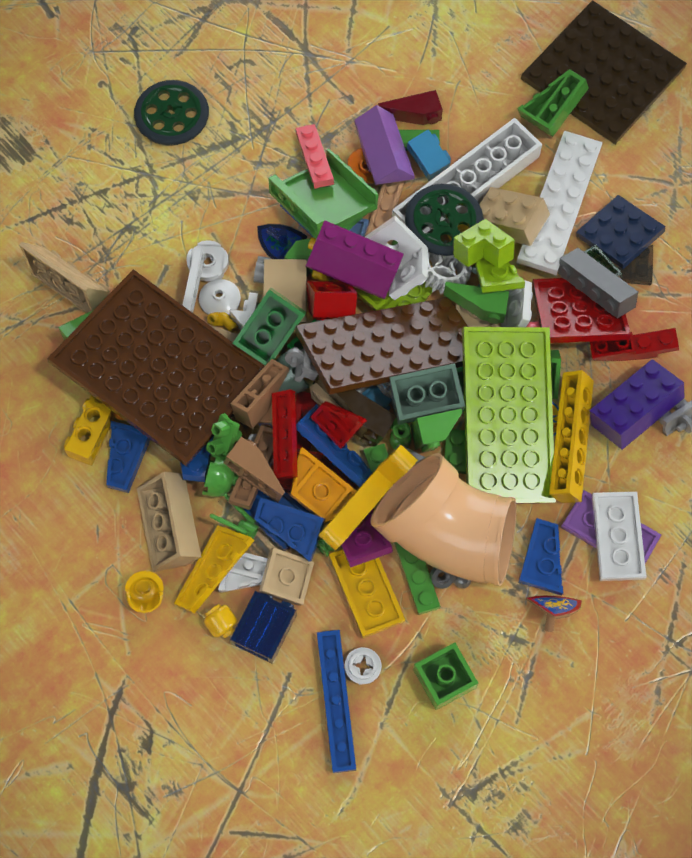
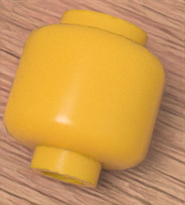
(220, 621)

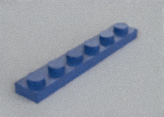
(336, 701)

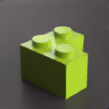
(485, 242)

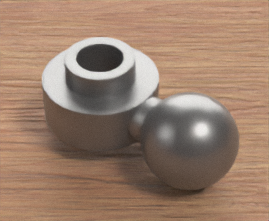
(447, 579)

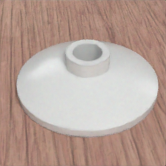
(229, 300)

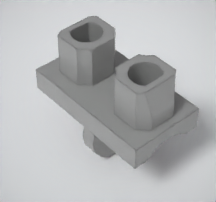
(300, 360)
(678, 420)

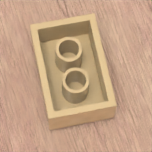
(515, 213)

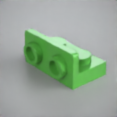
(455, 450)

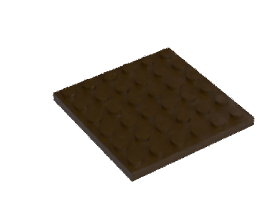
(617, 61)

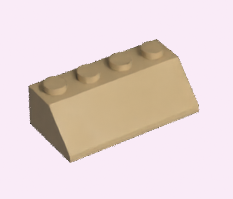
(168, 522)

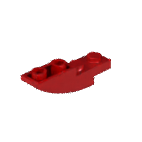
(639, 346)

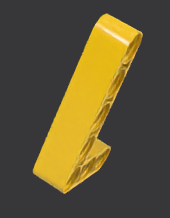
(367, 496)

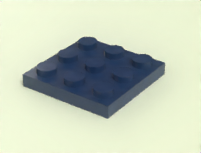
(621, 231)

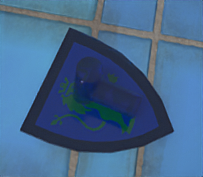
(278, 239)

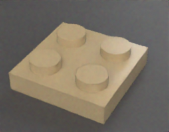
(286, 576)

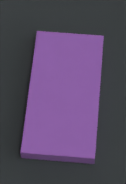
(581, 524)

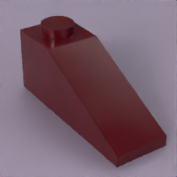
(416, 109)

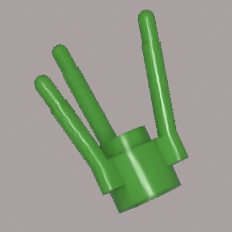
(244, 527)

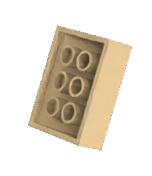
(63, 277)

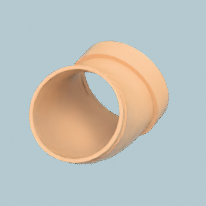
(449, 522)

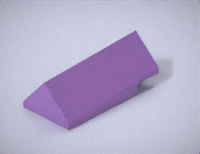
(383, 146)

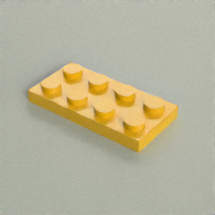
(368, 594)

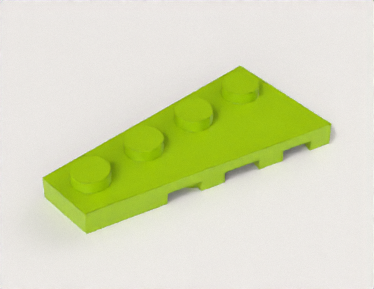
(498, 279)

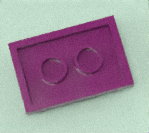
(365, 543)

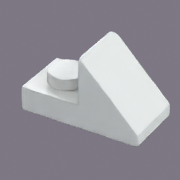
(249, 307)

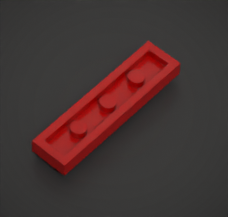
(284, 434)

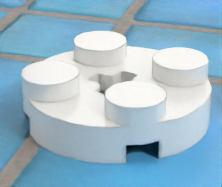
(217, 254)

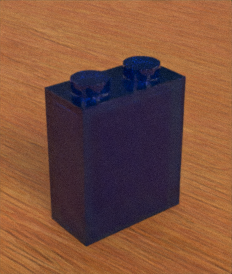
(264, 626)

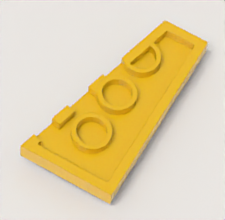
(216, 561)

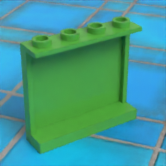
(336, 203)

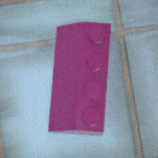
(354, 259)

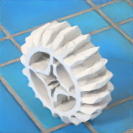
(444, 271)

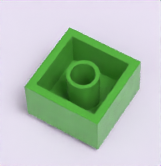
(445, 676)

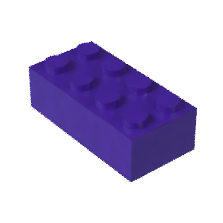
(637, 404)

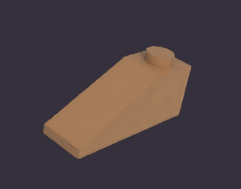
(257, 395)
(251, 465)

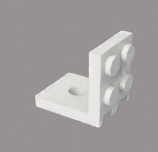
(414, 264)

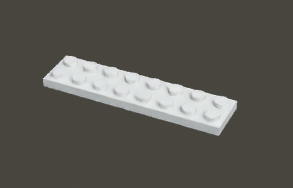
(563, 197)

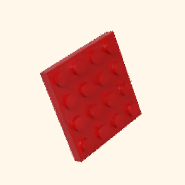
(574, 315)

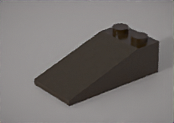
(378, 418)

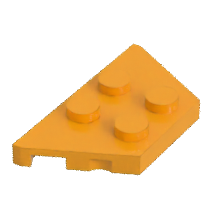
(319, 487)

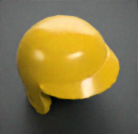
(144, 591)

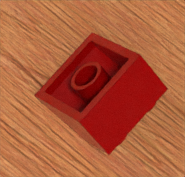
(330, 299)

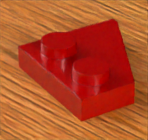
(337, 423)

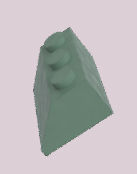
(426, 393)

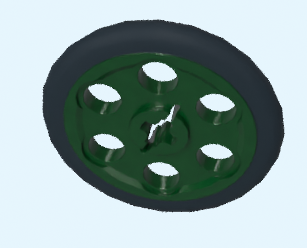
(167, 135)
(428, 197)

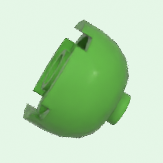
(219, 478)

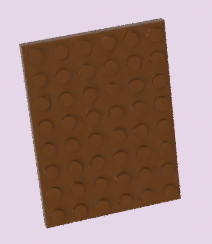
(156, 366)

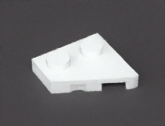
(244, 574)

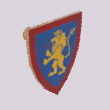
(555, 607)

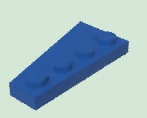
(343, 458)

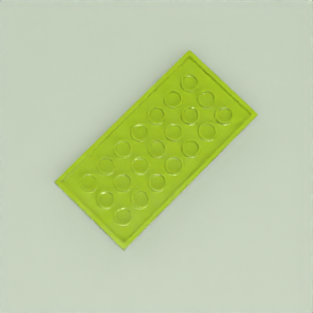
(508, 411)

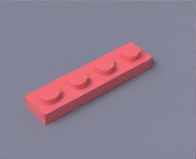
(314, 156)

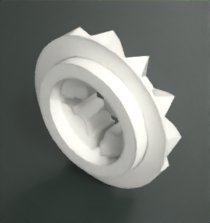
(356, 657)

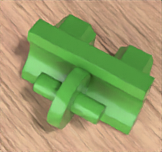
(225, 435)

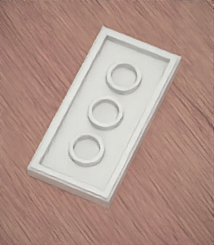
(618, 536)

